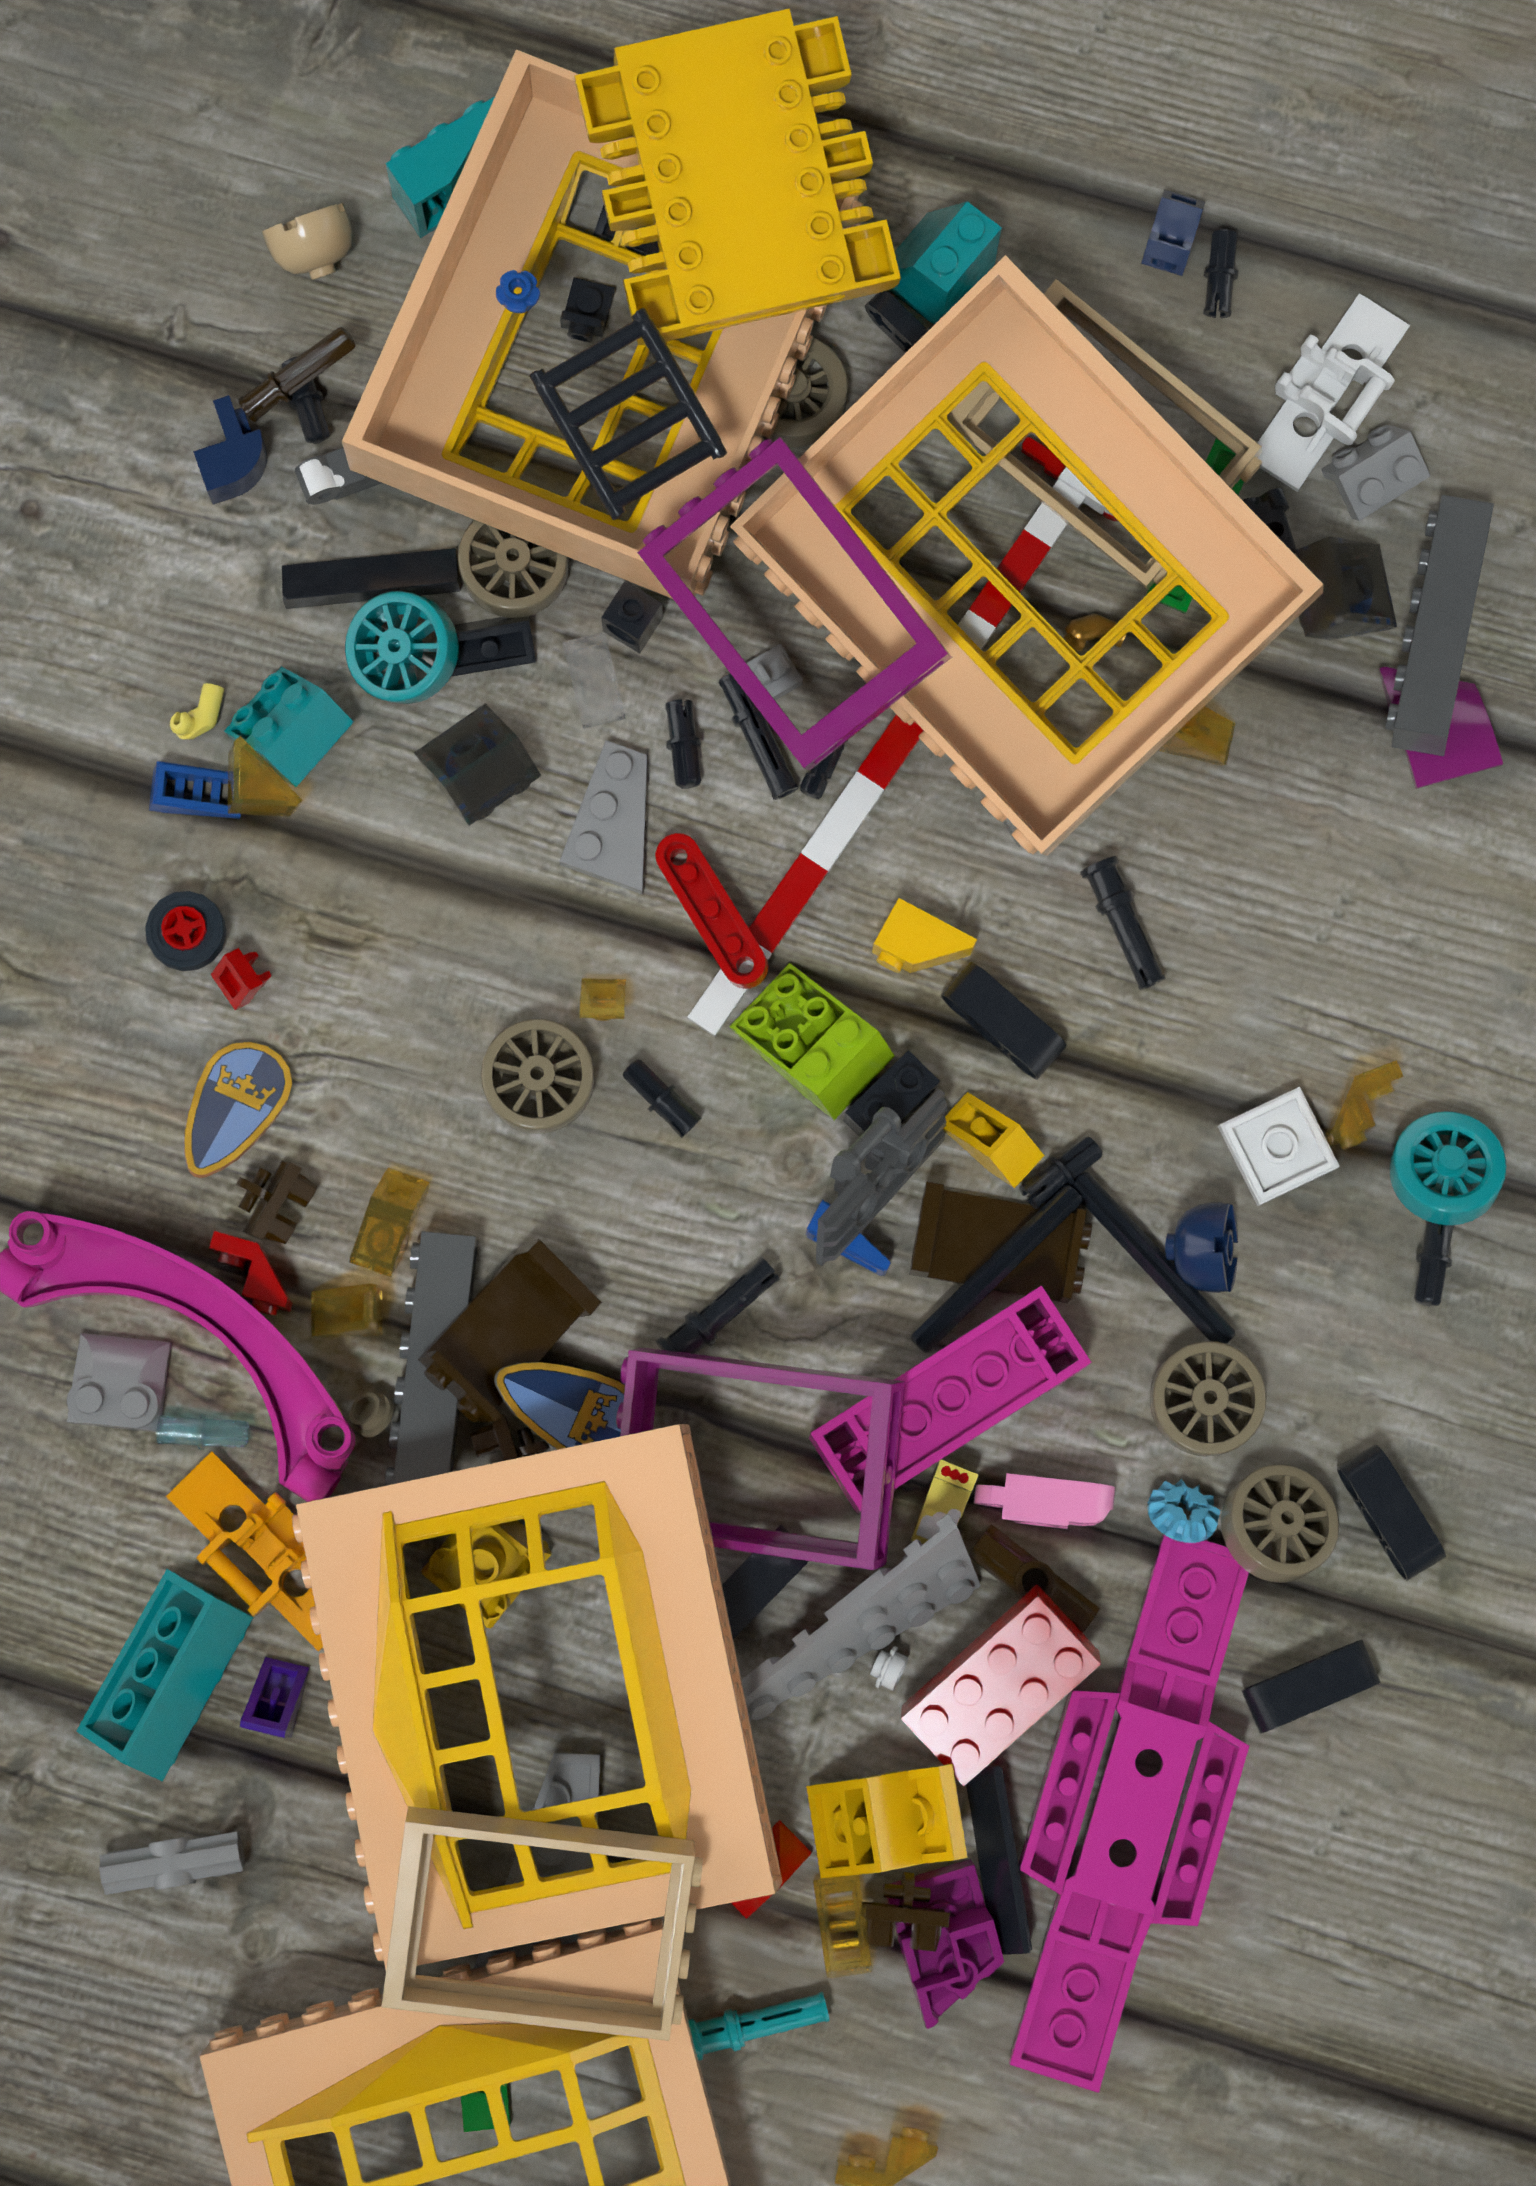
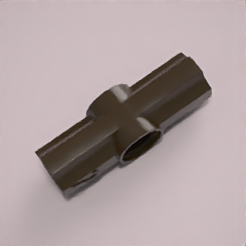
(1009, 1562)

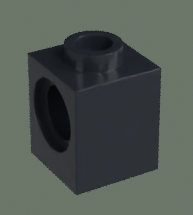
(632, 617)

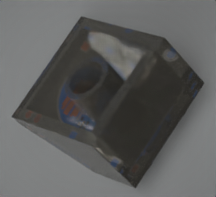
(1354, 589)
(478, 764)

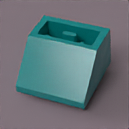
(290, 724)

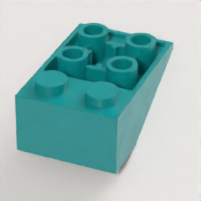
(427, 172)

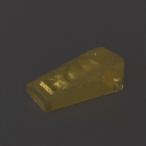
(847, 1966)

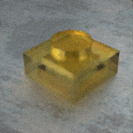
(602, 998)

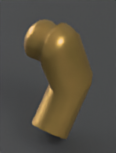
(1088, 628)

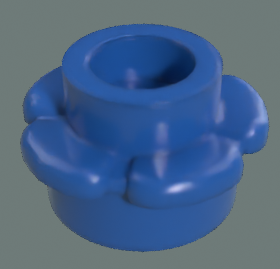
(517, 302)

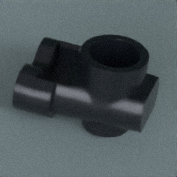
(1271, 510)

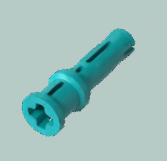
(735, 2029)

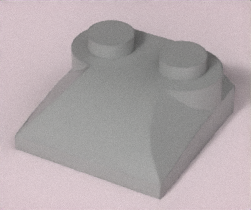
(119, 1382)

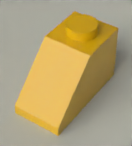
(918, 940)
(992, 1139)

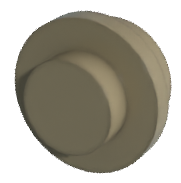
(371, 1413)

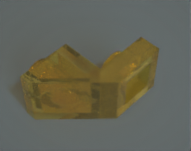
(1353, 1114)
(388, 1222)
(903, 2156)

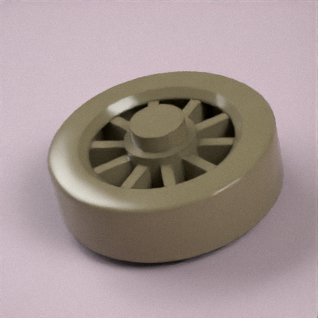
(808, 430)
(512, 562)
(537, 1075)
(1208, 1398)
(1280, 1523)

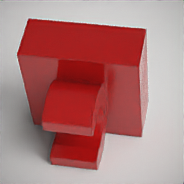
(238, 978)

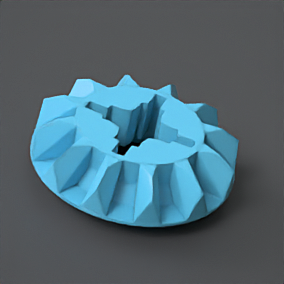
(1172, 1521)

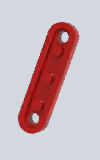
(711, 910)

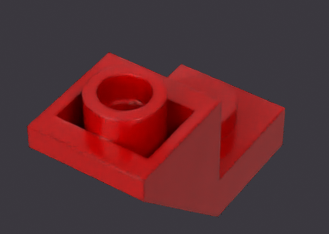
(262, 1282)

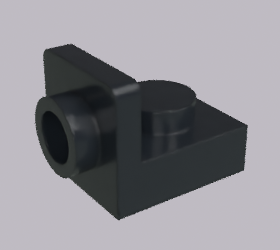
(587, 309)

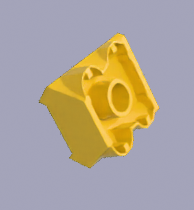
(498, 1555)

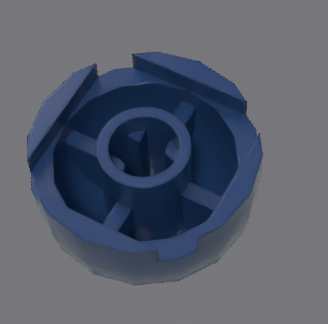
(1205, 1247)

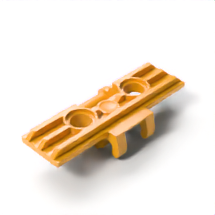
(264, 1535)

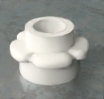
(889, 1668)

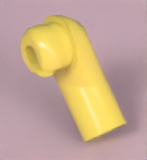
(201, 719)

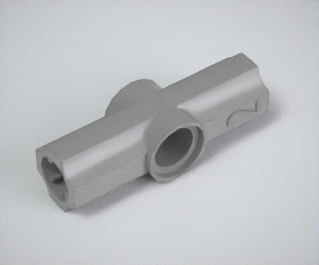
(172, 1863)

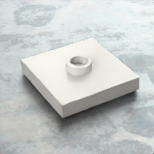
(1278, 1146)

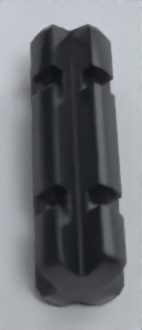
(815, 781)

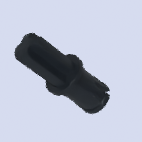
(1221, 273)
(309, 411)
(683, 743)
(661, 1098)
(1061, 1171)
(1433, 1264)

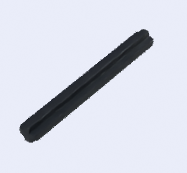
(1152, 1260)
(996, 1268)

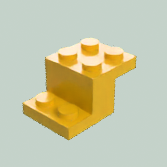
(886, 1821)

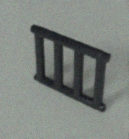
(686, 406)

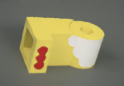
(946, 1494)

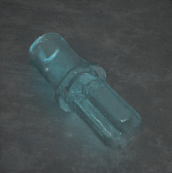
(202, 1432)

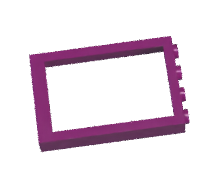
(870, 699)
(637, 1415)

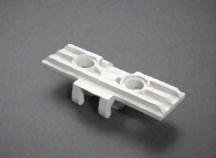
(1320, 382)

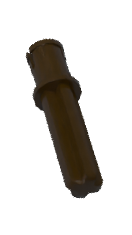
(296, 374)

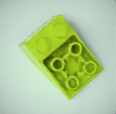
(813, 1041)

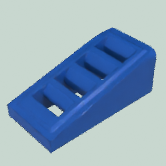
(178, 805)
(860, 1249)

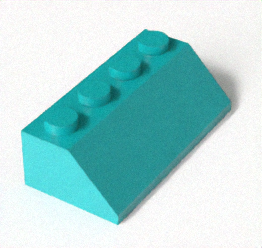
(164, 1675)

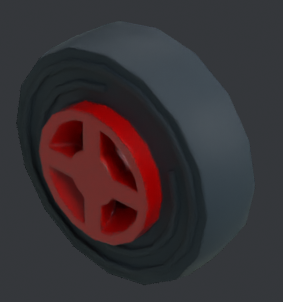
(179, 916)

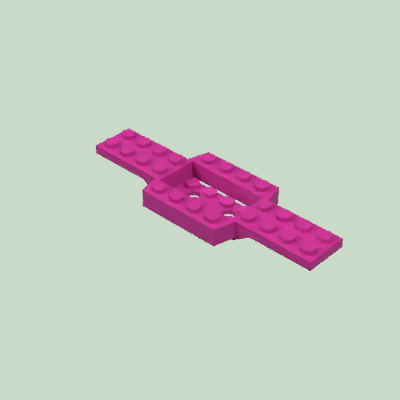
(1106, 1907)

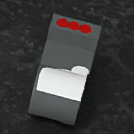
(330, 478)

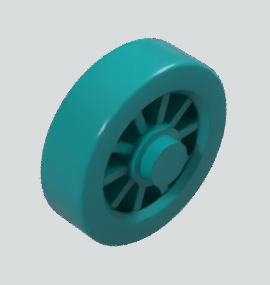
(400, 647)
(1447, 1168)

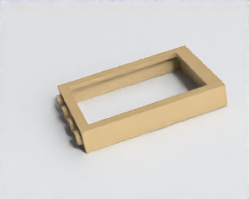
(982, 399)
(528, 2005)

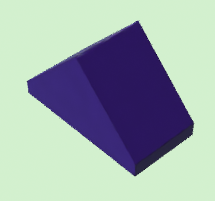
(275, 1698)

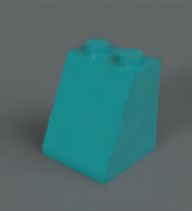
(945, 258)

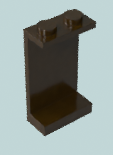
(965, 1230)
(504, 1325)

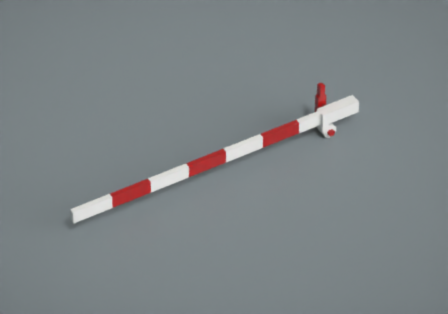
(892, 747)

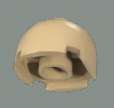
(311, 241)

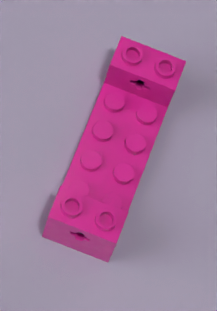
(959, 1392)

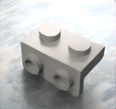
(1377, 470)

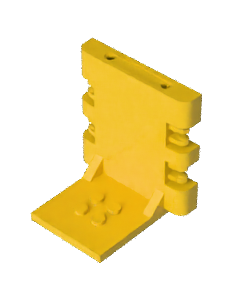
(736, 173)

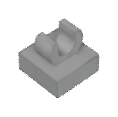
(776, 672)

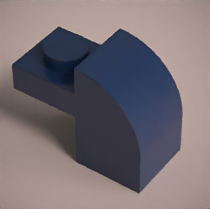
(1173, 232)
(234, 464)

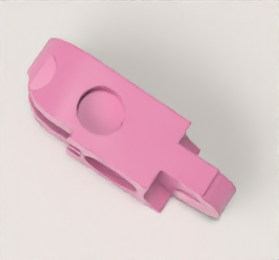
(1048, 1501)

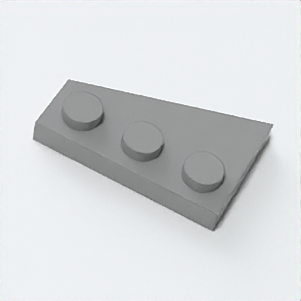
(611, 820)

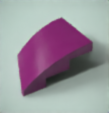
(1470, 740)
(966, 1948)

